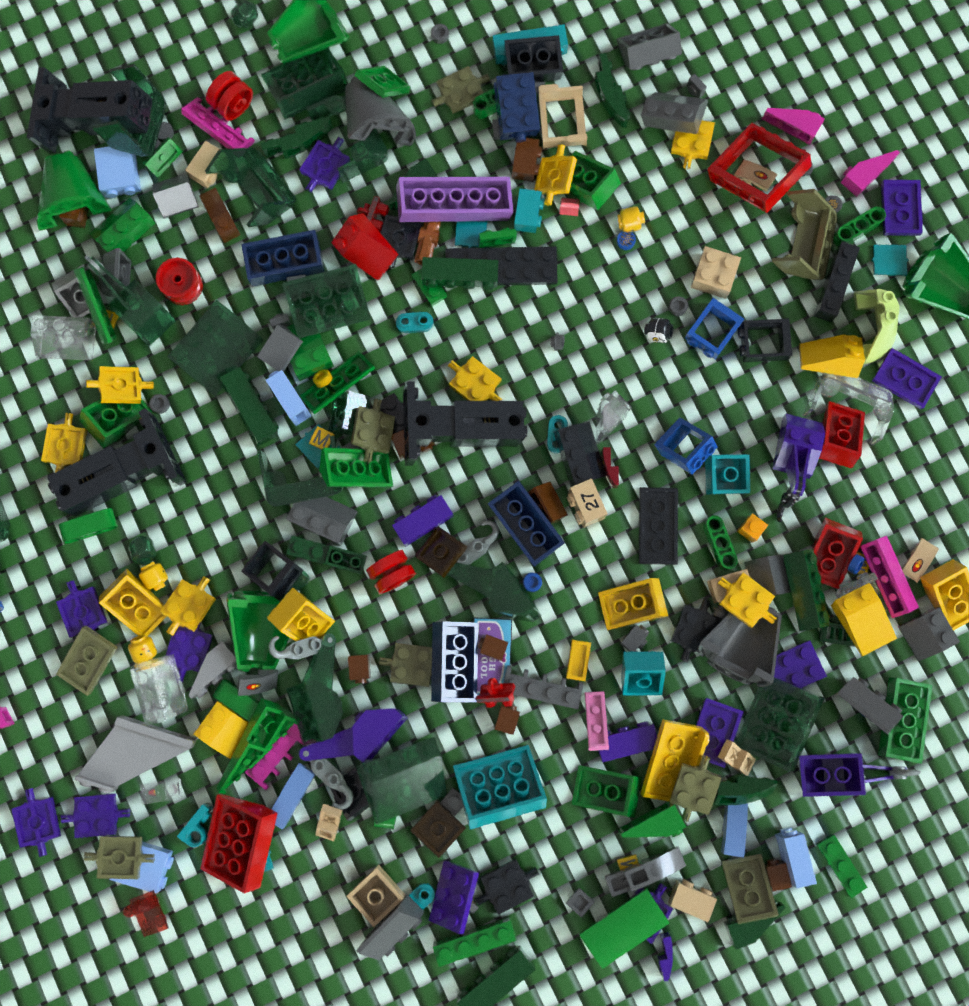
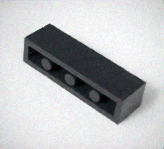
(836, 281)

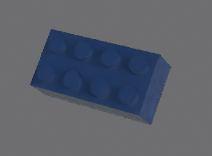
(282, 257)
(454, 662)

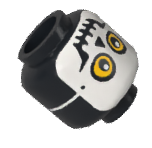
(659, 330)

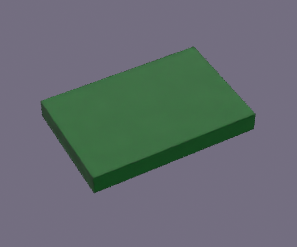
(382, 81)

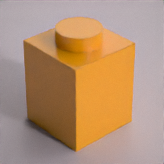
(752, 528)

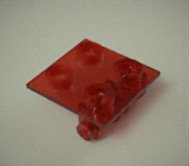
(148, 913)

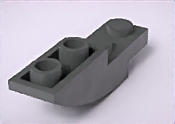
(645, 872)

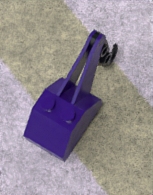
(797, 455)

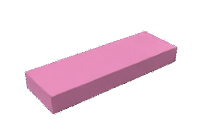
(596, 721)

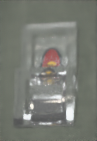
(161, 791)

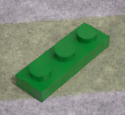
(841, 866)

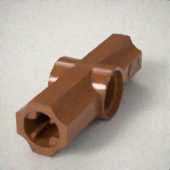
(427, 240)

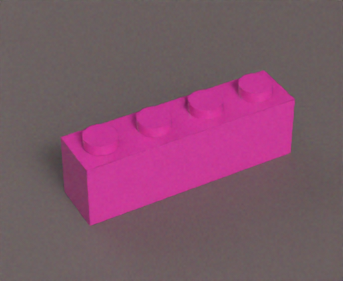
(890, 577)

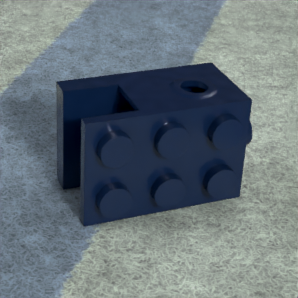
(516, 106)

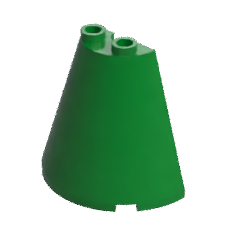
(306, 29)
(65, 188)
(941, 277)
(252, 629)

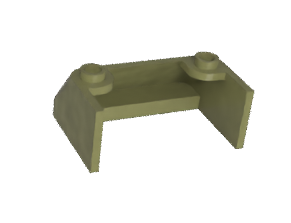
(813, 236)

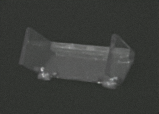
(860, 389)

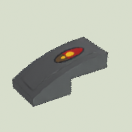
(256, 684)

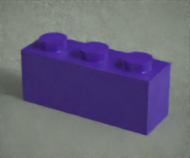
(422, 520)
(629, 741)

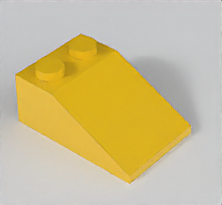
(833, 355)
(949, 590)
(633, 603)
(133, 604)
(299, 617)
(864, 619)
(222, 729)

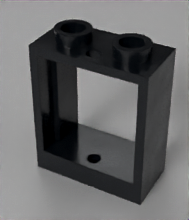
(784, 335)
(283, 580)

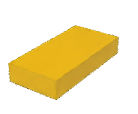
(578, 660)

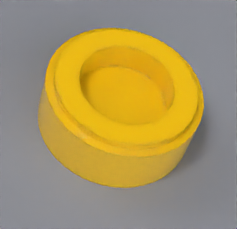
(322, 378)

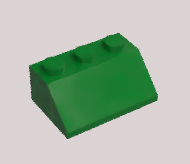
(123, 226)

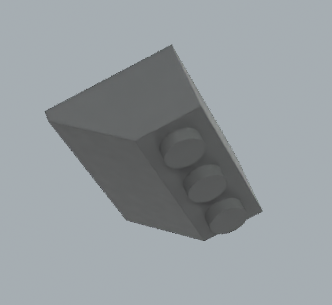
(650, 46)
(673, 112)
(323, 518)
(871, 704)
(391, 929)

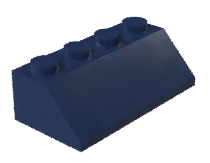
(526, 523)

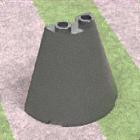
(369, 111)
(744, 651)

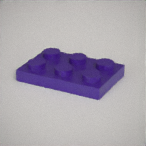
(903, 207)
(906, 378)
(799, 665)
(721, 724)
(453, 897)

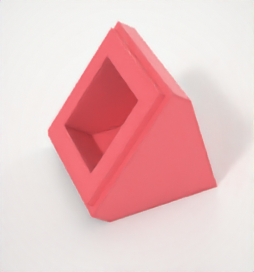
(569, 206)

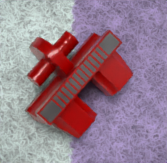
(376, 208)
(496, 692)

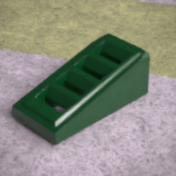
(823, 635)

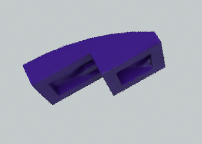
(665, 961)

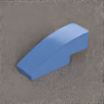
(292, 794)
(734, 830)

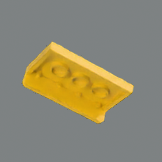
(674, 745)

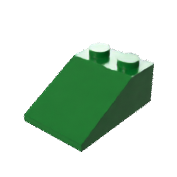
(593, 181)
(310, 356)
(111, 420)
(606, 791)
(659, 822)

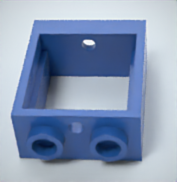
(722, 313)
(673, 438)

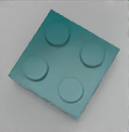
(727, 474)
(643, 673)

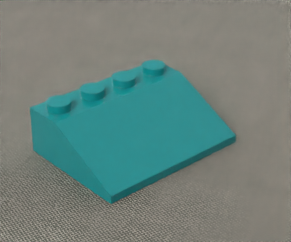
(499, 787)

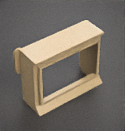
(551, 93)

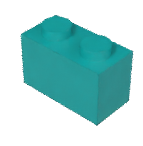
(528, 210)

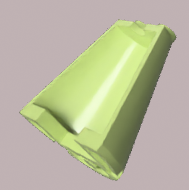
(886, 315)

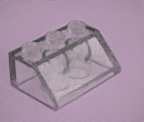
(63, 337)
(610, 415)
(159, 689)

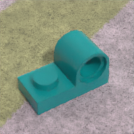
(201, 815)

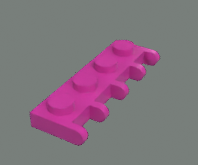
(214, 126)
(267, 764)

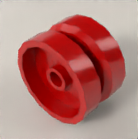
(229, 95)
(179, 281)
(390, 572)

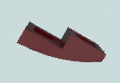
(611, 471)

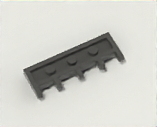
(544, 690)

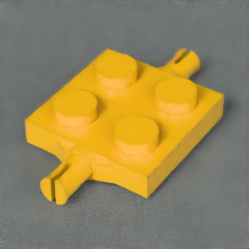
(693, 145)
(555, 175)
(474, 381)
(119, 385)
(64, 443)
(747, 600)
(187, 605)

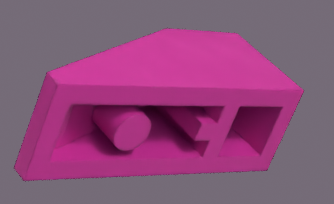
(798, 123)
(865, 172)

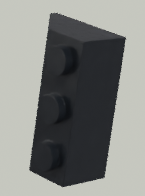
(534, 55)
(579, 453)

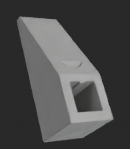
(215, 664)

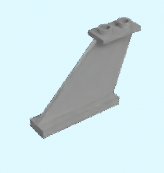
(129, 752)

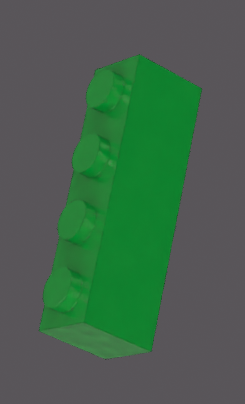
(474, 941)

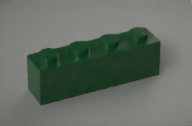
(459, 272)
(249, 406)
(806, 590)
(499, 980)

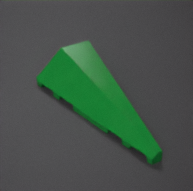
(263, 730)

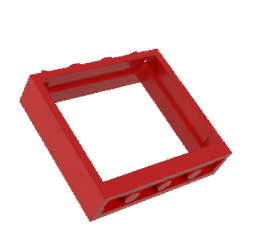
(752, 195)

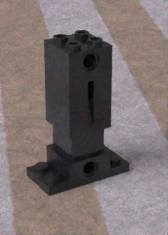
(63, 110)
(460, 424)
(115, 470)

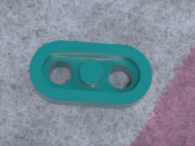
(414, 324)
(551, 429)
(416, 896)

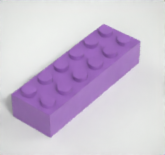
(454, 199)

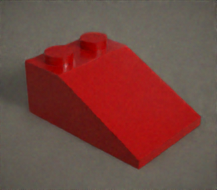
(364, 246)
(842, 434)
(834, 551)

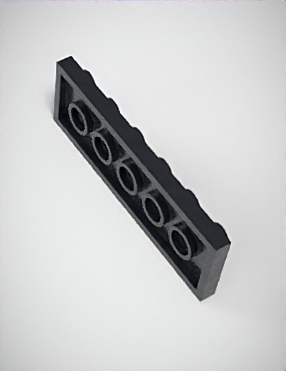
(516, 264)

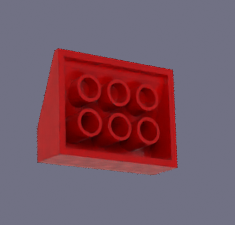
(238, 842)

